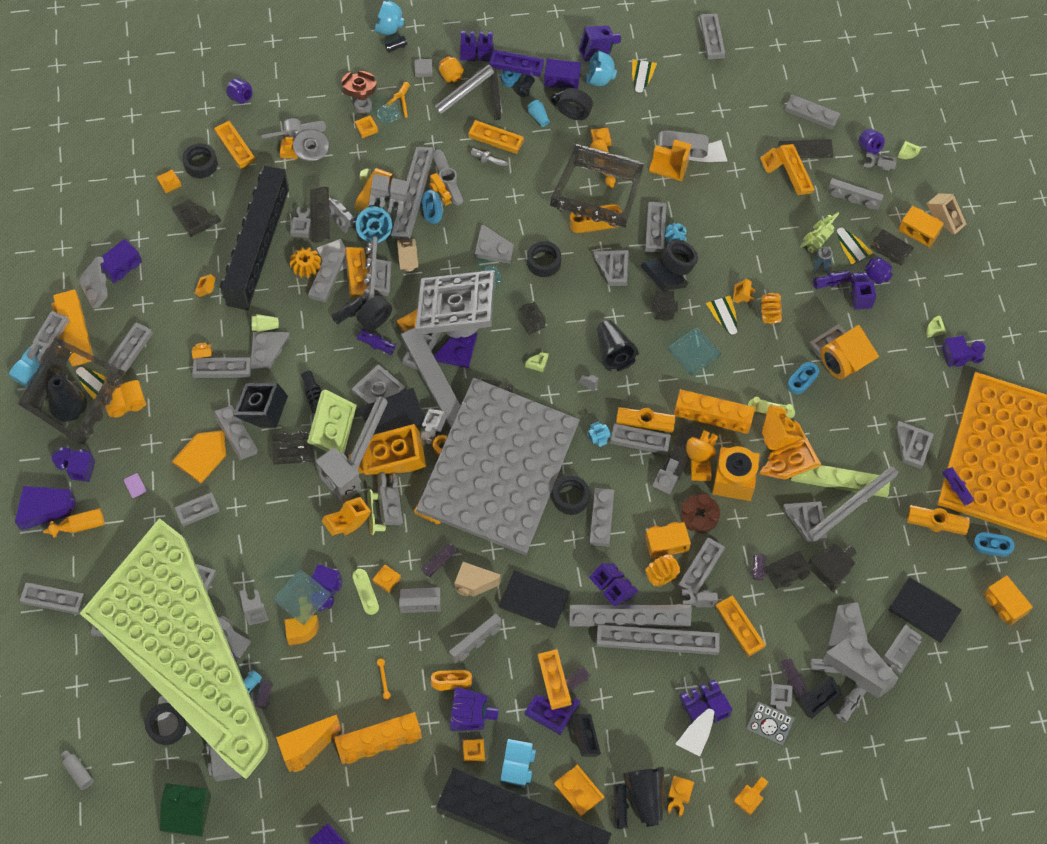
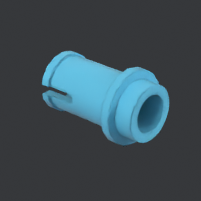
(251, 680)

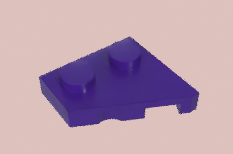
(457, 351)
(555, 719)

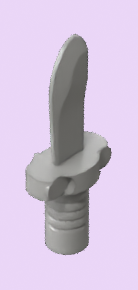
(486, 157)

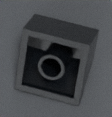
(261, 404)

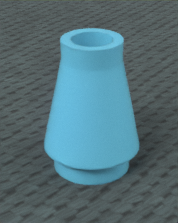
(537, 111)

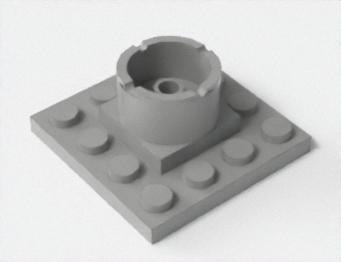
(456, 303)

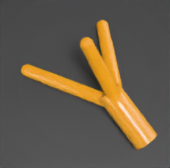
(400, 94)

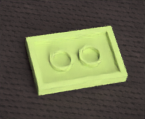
(332, 422)

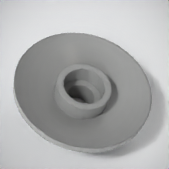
(308, 139)

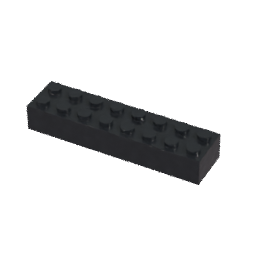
(255, 238)
(512, 815)

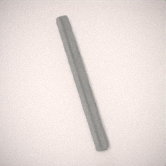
(853, 503)

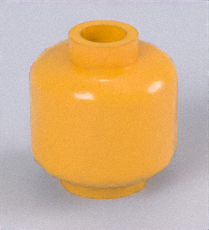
(451, 69)

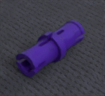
(831, 279)
(376, 342)
(958, 486)

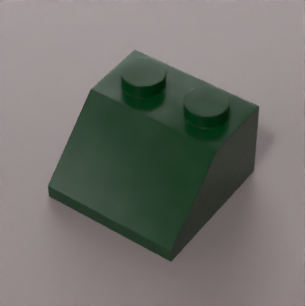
(184, 809)

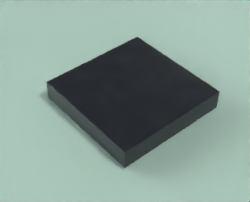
(662, 276)

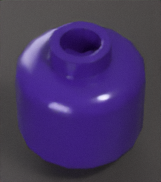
(239, 91)
(871, 141)
(878, 270)

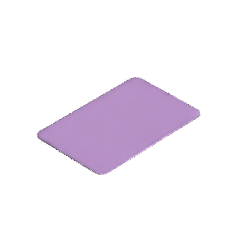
(135, 485)

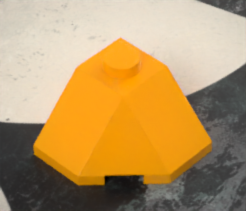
(780, 430)

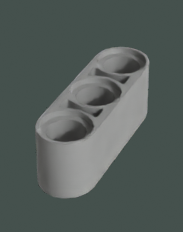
(699, 142)

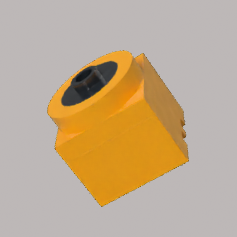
(848, 353)
(736, 473)

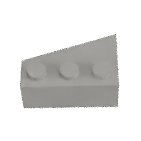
(861, 664)

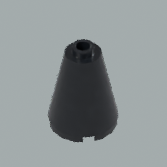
(615, 347)
(65, 399)
(647, 793)

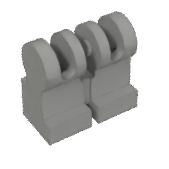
(381, 189)

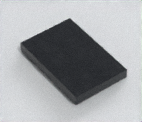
(401, 411)
(534, 599)
(925, 609)

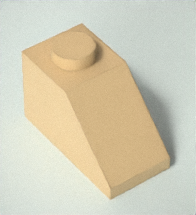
(947, 211)
(407, 254)
(475, 580)

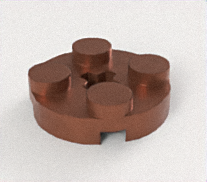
(359, 85)
(698, 523)

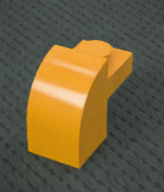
(348, 519)
(298, 633)

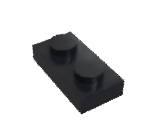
(820, 697)
(586, 735)

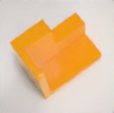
(671, 162)

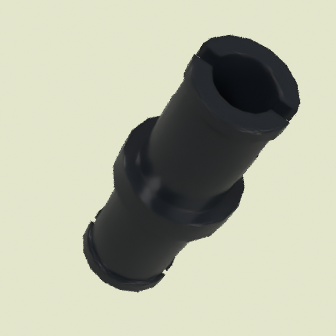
(348, 310)
(620, 806)

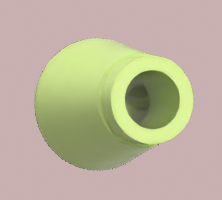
(263, 323)

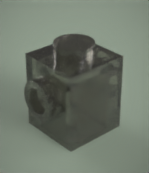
(664, 305)
(531, 317)

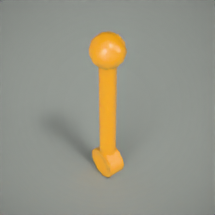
(381, 663)

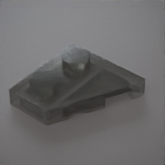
(194, 218)

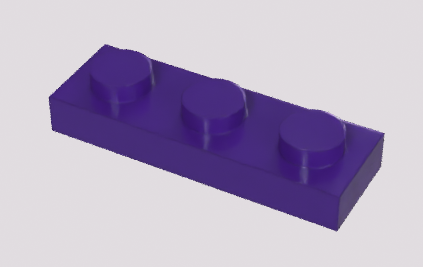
(517, 63)

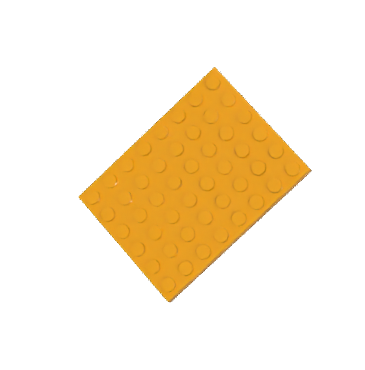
(1002, 456)

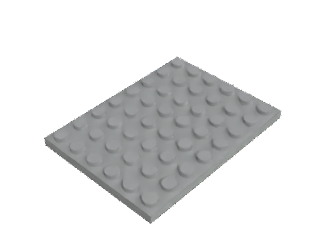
(498, 466)

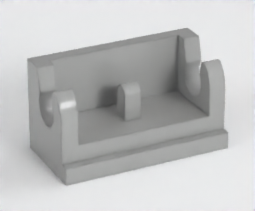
(253, 609)
(902, 649)

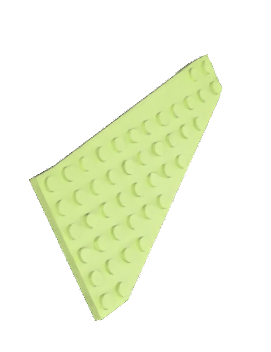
(170, 633)

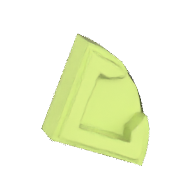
(909, 151)
(364, 176)
(935, 327)
(537, 362)

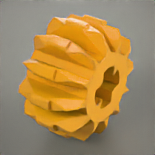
(305, 262)
(771, 308)
(662, 570)

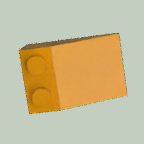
(394, 452)
(304, 744)

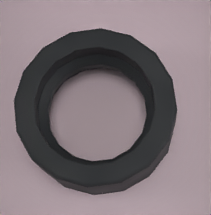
(576, 96)
(195, 150)
(675, 265)
(544, 271)
(374, 313)
(568, 508)
(153, 714)

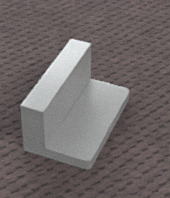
(419, 600)

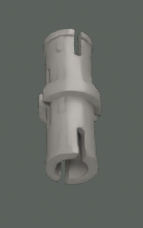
(850, 703)

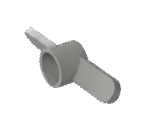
(293, 127)
(446, 171)

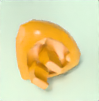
(701, 449)

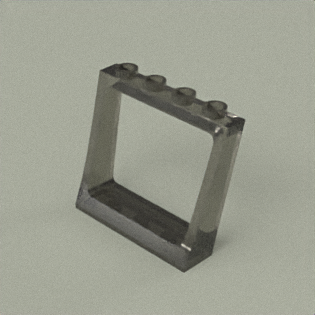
(606, 164)
(53, 365)

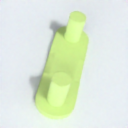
(761, 406)
(372, 526)
(365, 591)

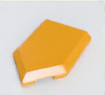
(202, 455)
(791, 460)

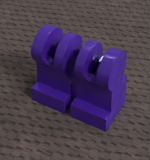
(470, 47)
(617, 588)
(714, 700)

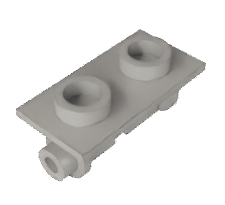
(337, 214)

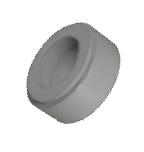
(363, 106)

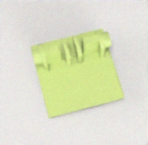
(822, 232)

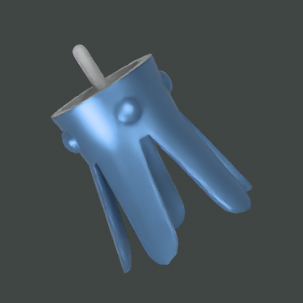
(823, 255)

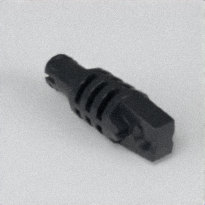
(312, 390)

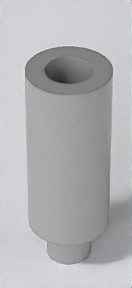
(76, 770)

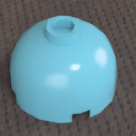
(389, 18)
(601, 69)
(374, 223)

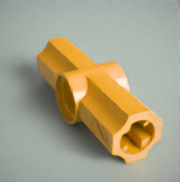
(634, 418)
(950, 522)

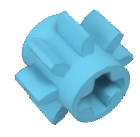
(675, 232)
(598, 434)

